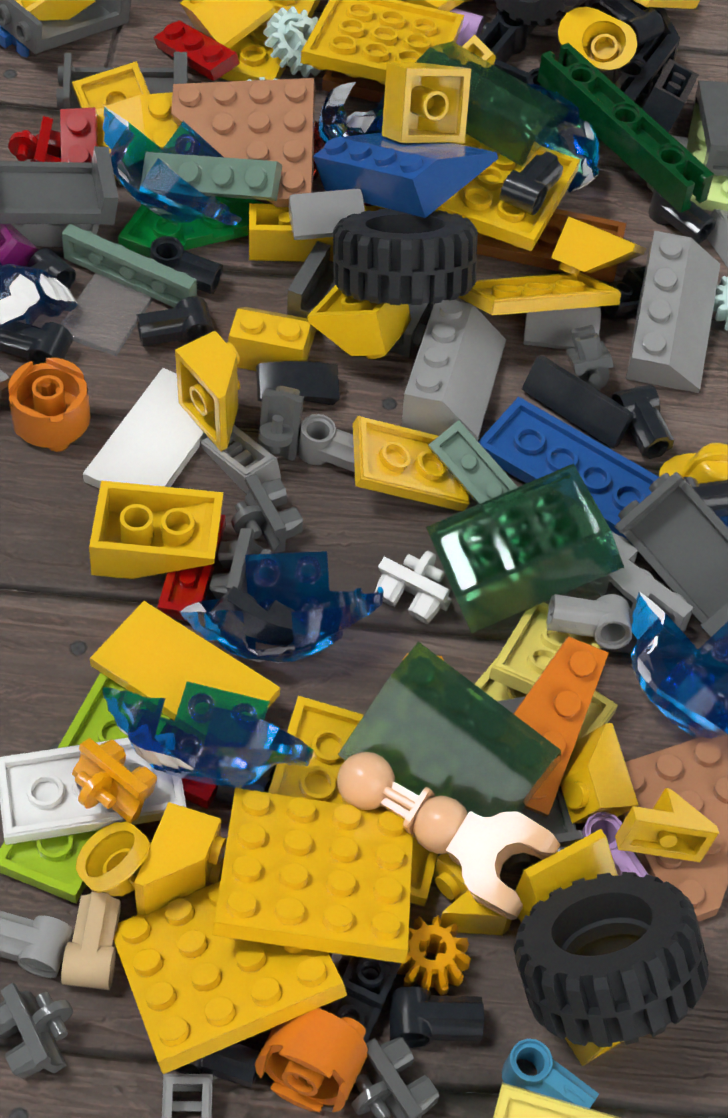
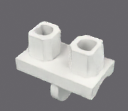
(428, 594)

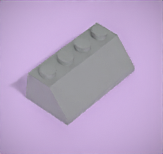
(674, 314)
(453, 370)

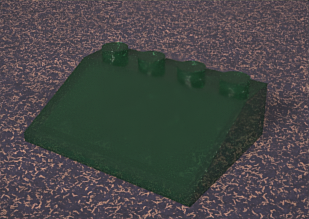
(500, 107)
(524, 547)
(452, 738)

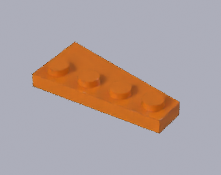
(559, 706)

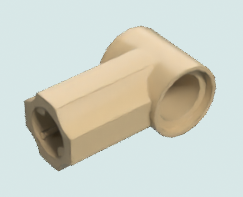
(92, 954)

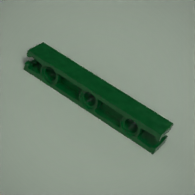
(627, 128)

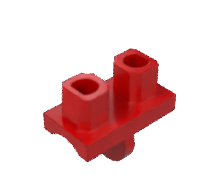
(32, 147)

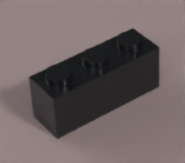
(670, 94)

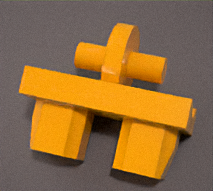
(107, 780)

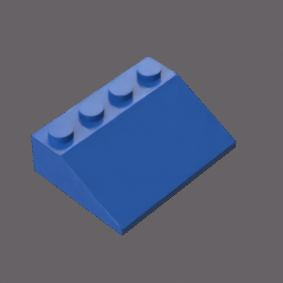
(397, 174)

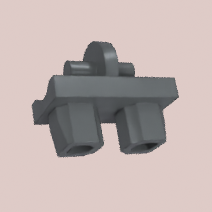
(589, 357)
(281, 421)
(260, 513)
(233, 556)
(23, 1014)
(382, 1068)

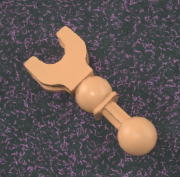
(445, 826)

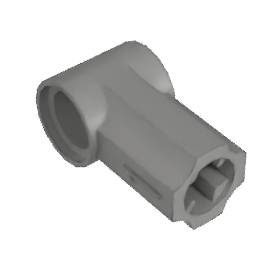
(324, 443)
(603, 618)
(35, 943)

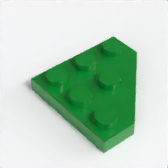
(147, 226)

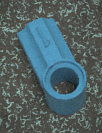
(551, 1077)

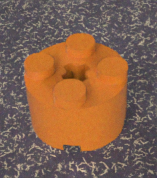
(49, 403)
(314, 1059)

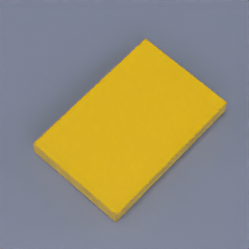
(402, 465)

